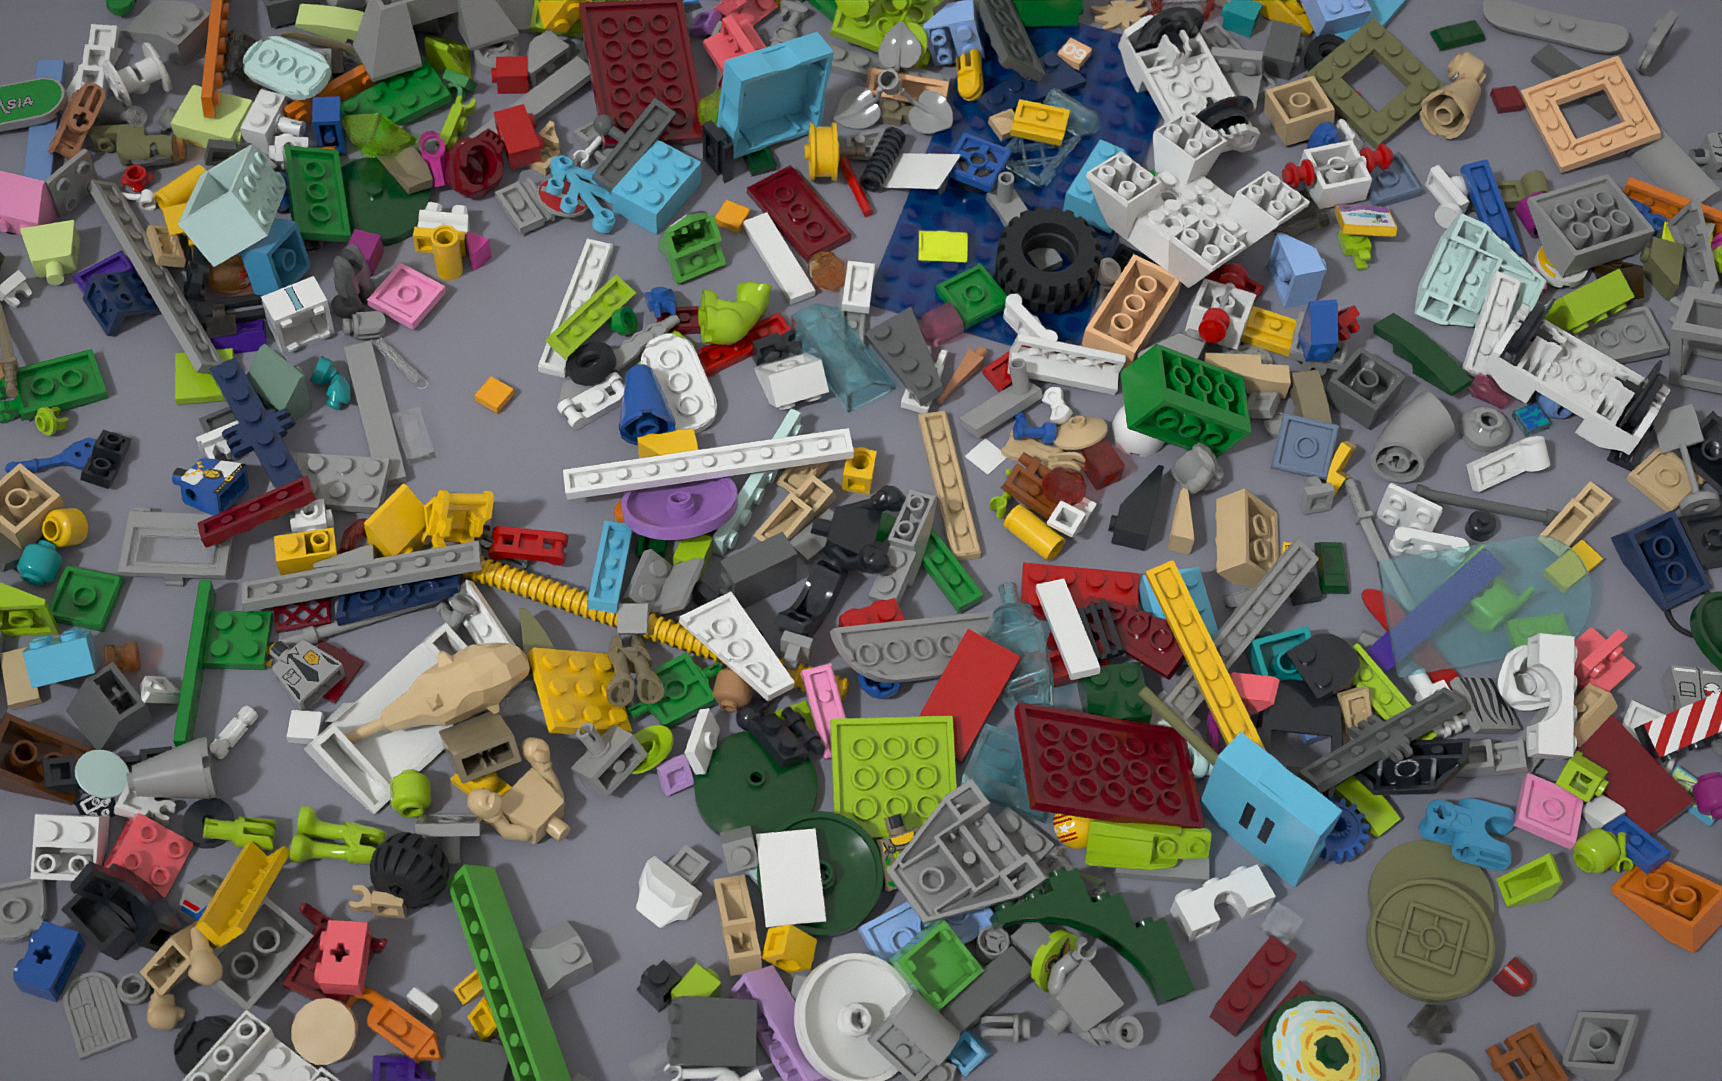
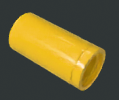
(179, 189)
(447, 252)
(1034, 532)

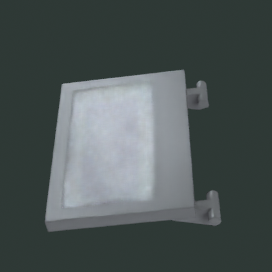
(170, 548)

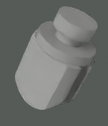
(365, 325)
(1019, 1028)

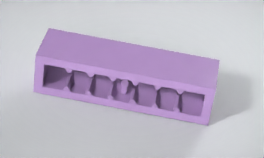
(776, 1023)

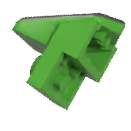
(692, 245)

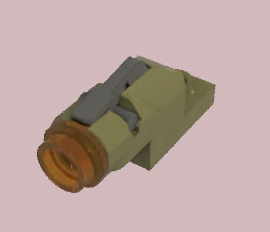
(136, 146)

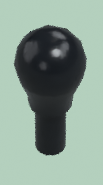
(753, 710)

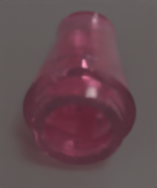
(1487, 390)

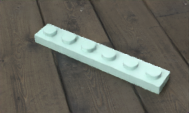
(753, 491)

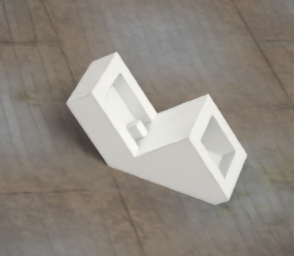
(1070, 518)

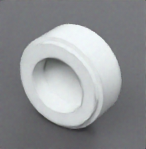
(1447, 213)
(1108, 271)

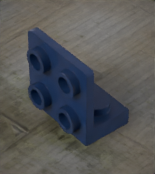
(115, 296)

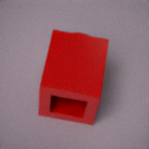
(511, 75)

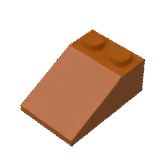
(1673, 903)

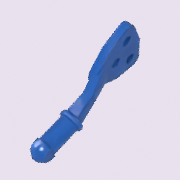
(66, 457)

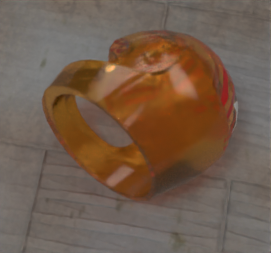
(229, 276)

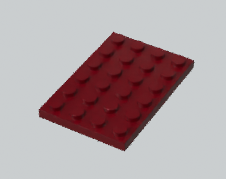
(639, 55)
(1106, 768)

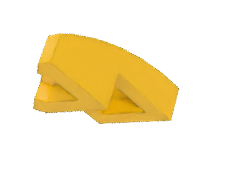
(1341, 457)

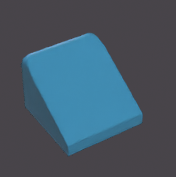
(969, 1053)

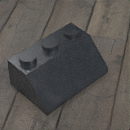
(1707, 455)

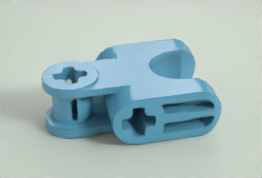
(1467, 830)

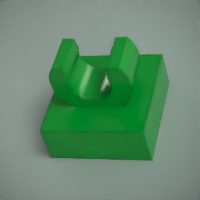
(459, 82)

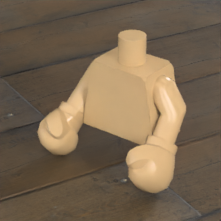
(531, 805)
(181, 956)

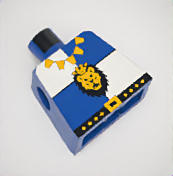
(212, 484)

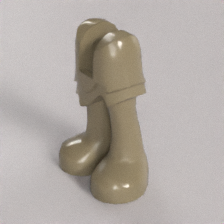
(637, 661)

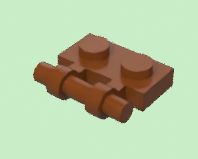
(1027, 487)
(1530, 1054)

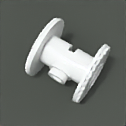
(138, 76)

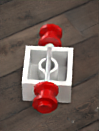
(1337, 172)
(1222, 308)

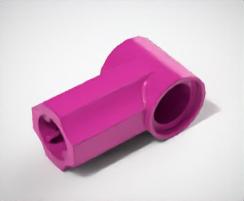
(435, 159)

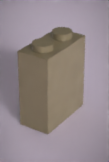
(480, 746)

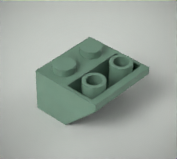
(279, 383)

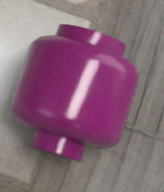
(1708, 794)

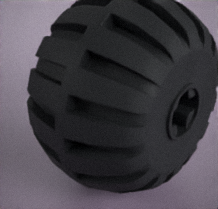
(410, 869)

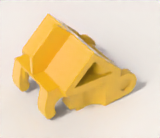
(457, 516)

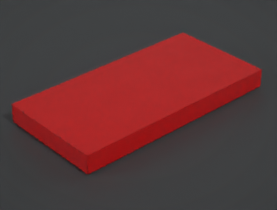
(971, 688)

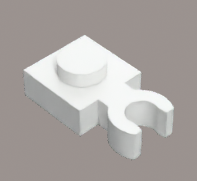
(130, 805)

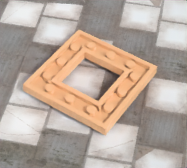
(1570, 153)

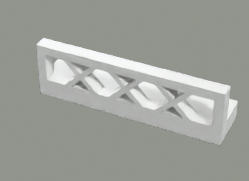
(1064, 367)

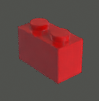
(518, 136)

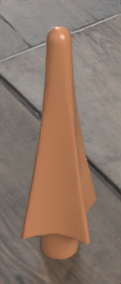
(968, 367)

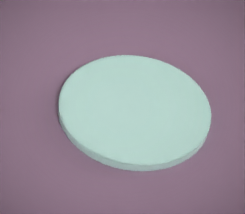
(101, 774)

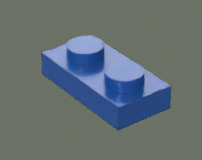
(1640, 846)

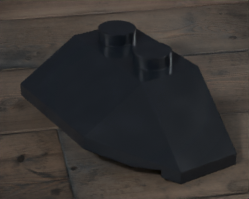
(1422, 773)

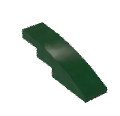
(1424, 354)

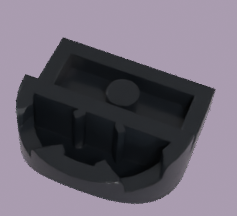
(1325, 664)

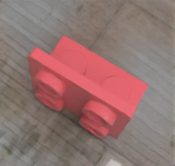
(150, 852)

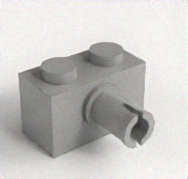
(608, 758)

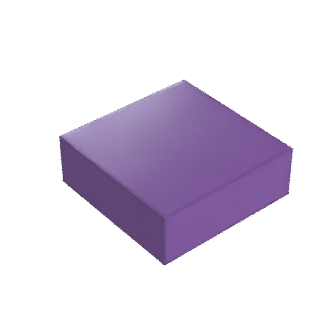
(705, 23)

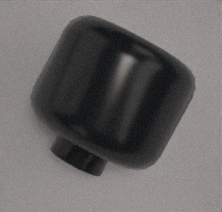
(1480, 526)

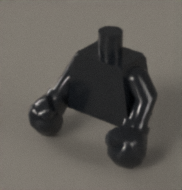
(854, 532)

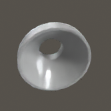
(486, 57)
(1480, 436)

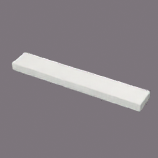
(582, 287)

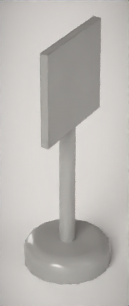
(1676, 431)

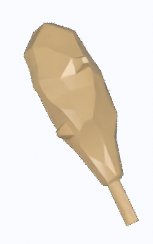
(454, 689)

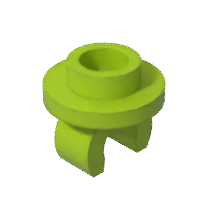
(48, 421)

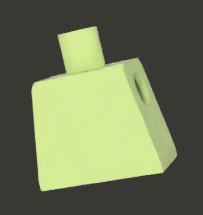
(53, 249)

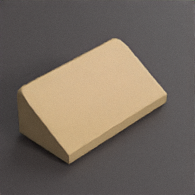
(1593, 709)

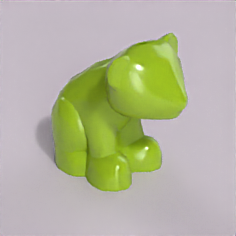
(729, 321)

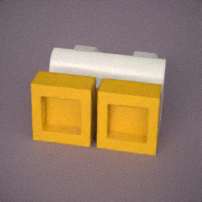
(433, 217)

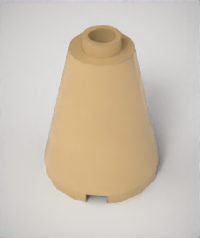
(1450, 107)

